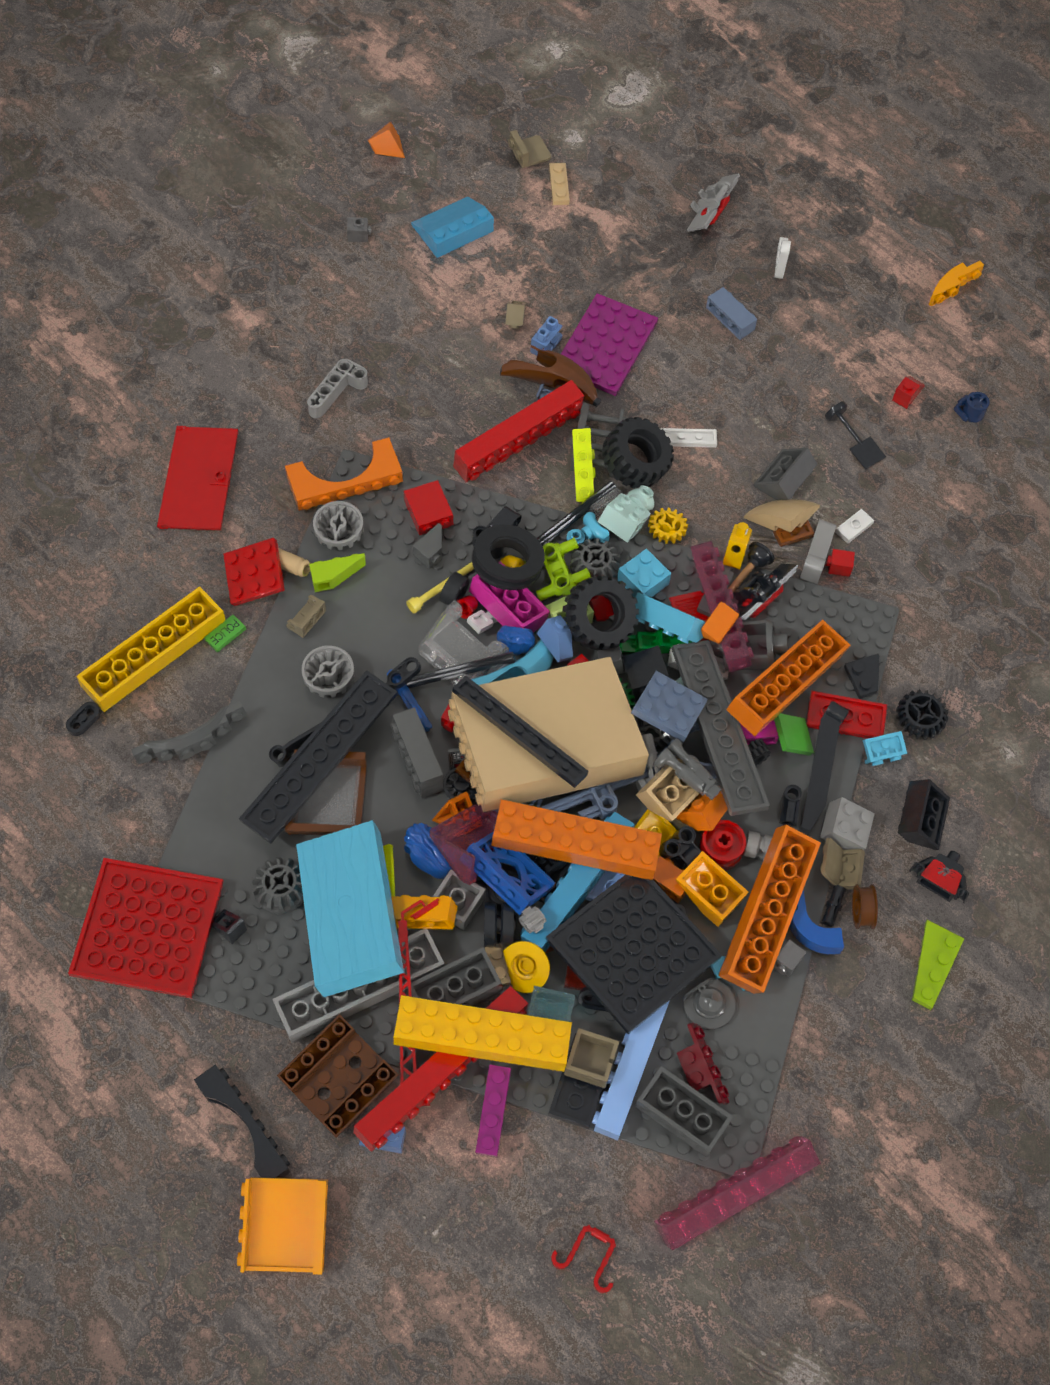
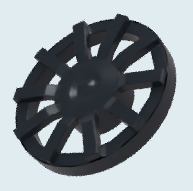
(460, 785)

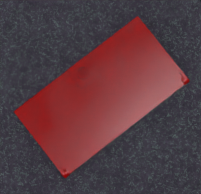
(198, 478)

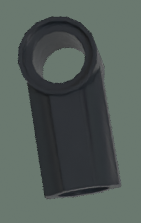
(790, 806)

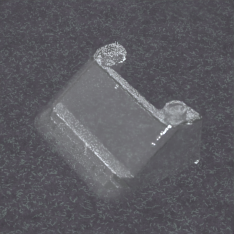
(452, 644)

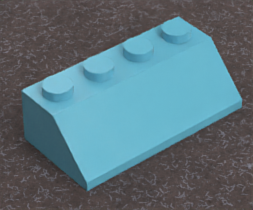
(669, 618)

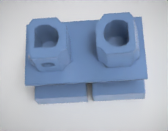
(547, 336)

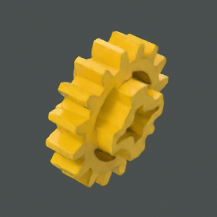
(667, 525)

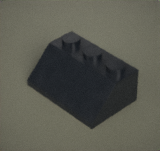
(924, 814)

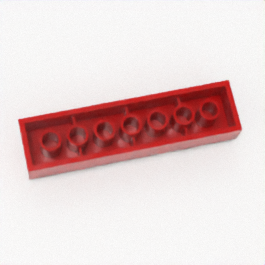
(518, 431)

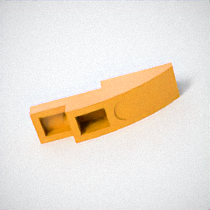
(953, 279)

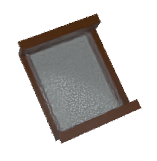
(336, 802)

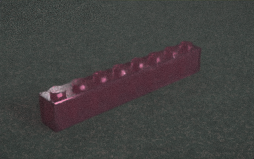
(736, 1192)

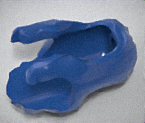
(424, 851)

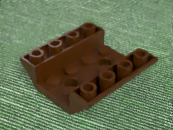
(327, 1065)

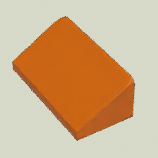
(719, 623)

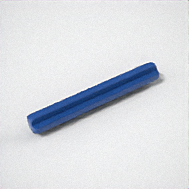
(411, 702)

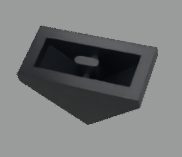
(229, 925)

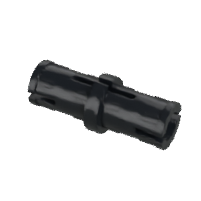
(833, 905)

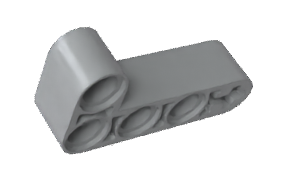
(343, 374)
(818, 552)

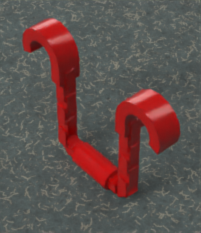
(602, 1237)

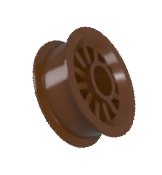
(864, 906)

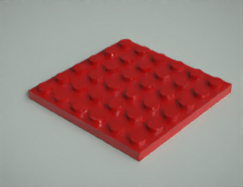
(146, 928)

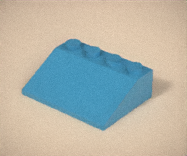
(454, 226)

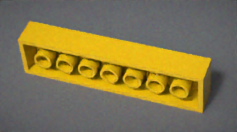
(151, 649)
(482, 1033)

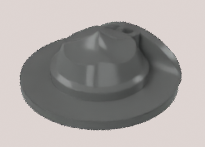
(709, 1004)

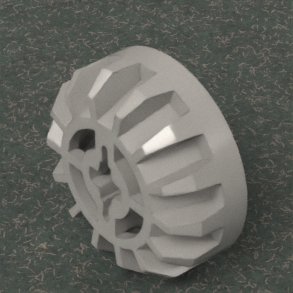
(337, 515)
(330, 663)

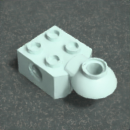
(628, 512)

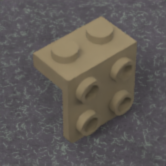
(529, 150)
(842, 866)

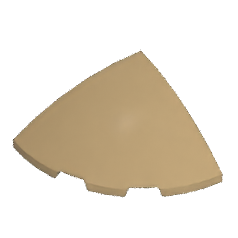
(782, 514)

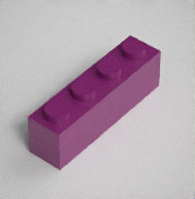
(493, 1111)

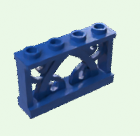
(509, 888)

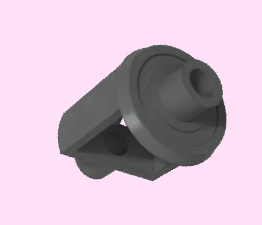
(775, 644)

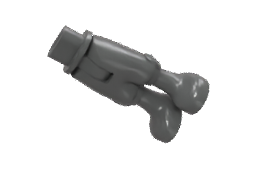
(692, 773)

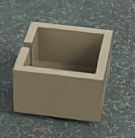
(591, 1058)

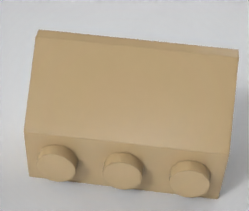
(666, 793)

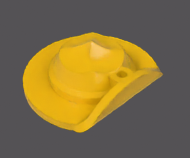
(526, 966)

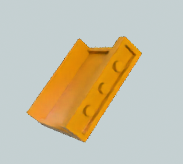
(283, 1225)

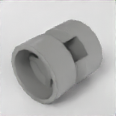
(756, 845)

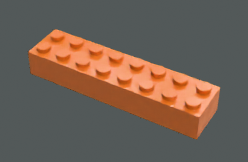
(788, 677)
(576, 839)
(769, 909)

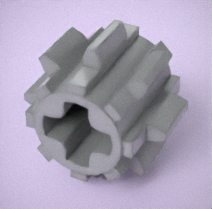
(532, 919)

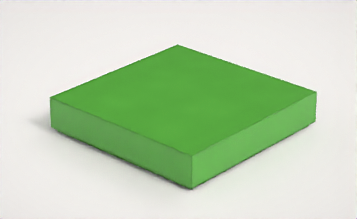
(793, 734)

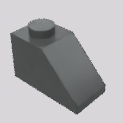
(429, 547)

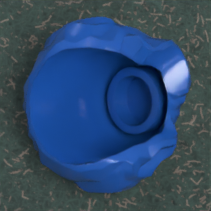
(516, 639)

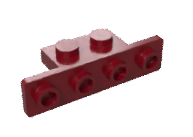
(699, 1066)

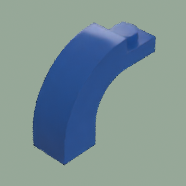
(813, 936)

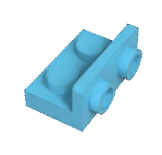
(884, 747)

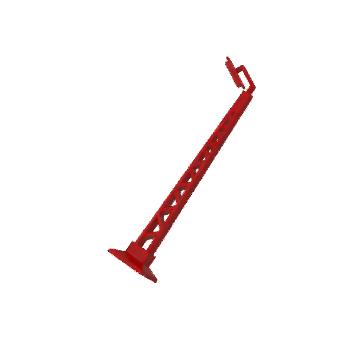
(403, 937)

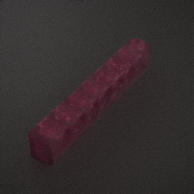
(716, 591)

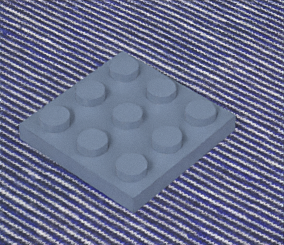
(669, 706)

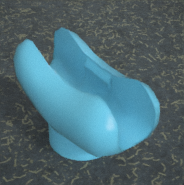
(593, 528)

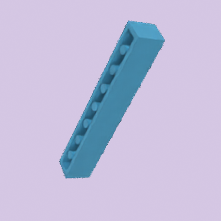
(569, 894)

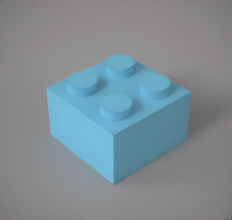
(644, 574)

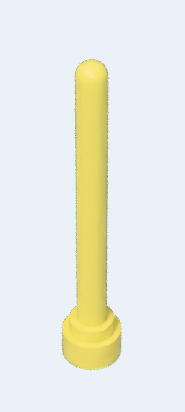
(416, 603)

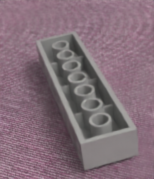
(307, 1011)

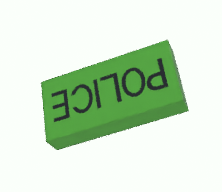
(225, 633)

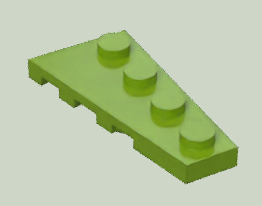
(934, 963)

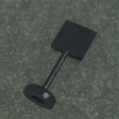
(865, 451)

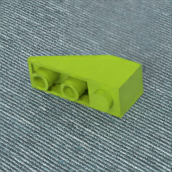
(331, 573)

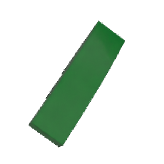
(646, 640)

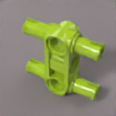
(559, 571)

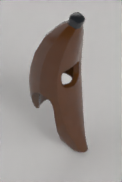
(556, 373)

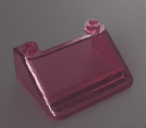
(459, 832)

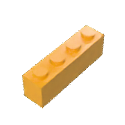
(439, 917)

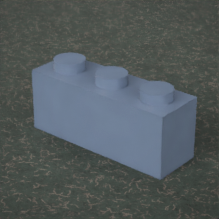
(731, 313)

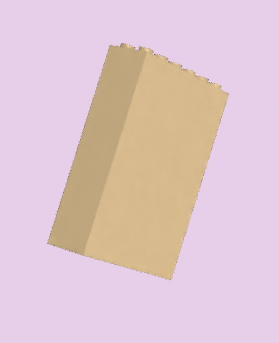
(575, 709)

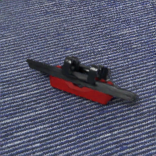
(753, 602)

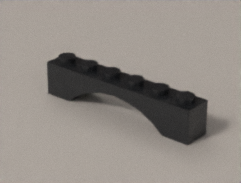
(217, 1090)

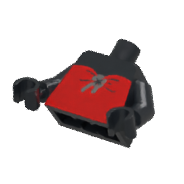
(942, 876)

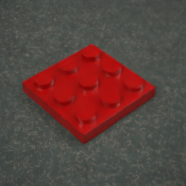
(253, 572)

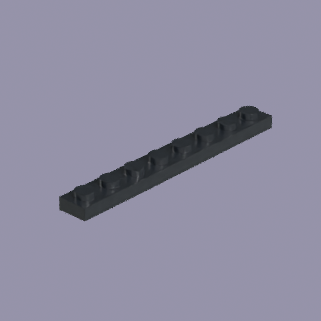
(520, 731)

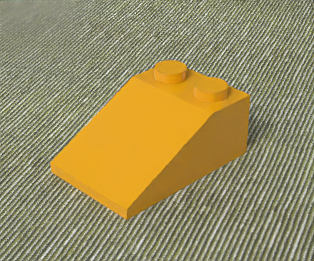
(711, 888)

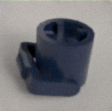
(974, 407)

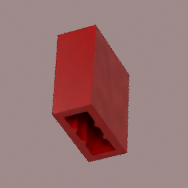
(428, 507)

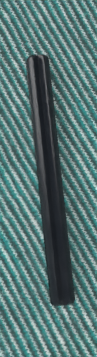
(575, 514)
(462, 669)

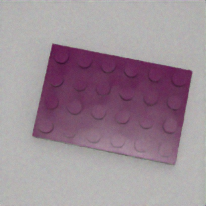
(609, 341)

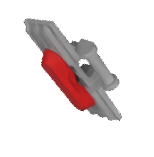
(712, 202)

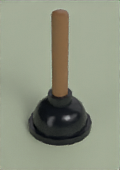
(758, 556)

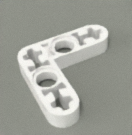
(782, 257)

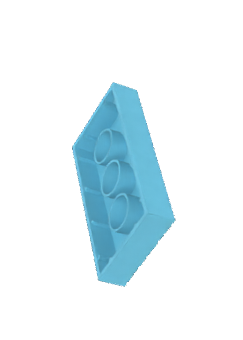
(349, 909)

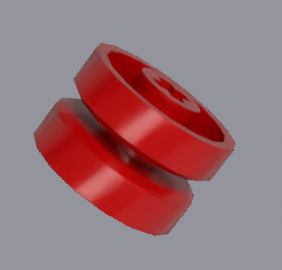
(724, 844)

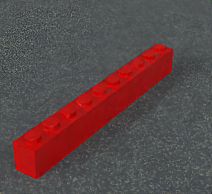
(423, 1085)

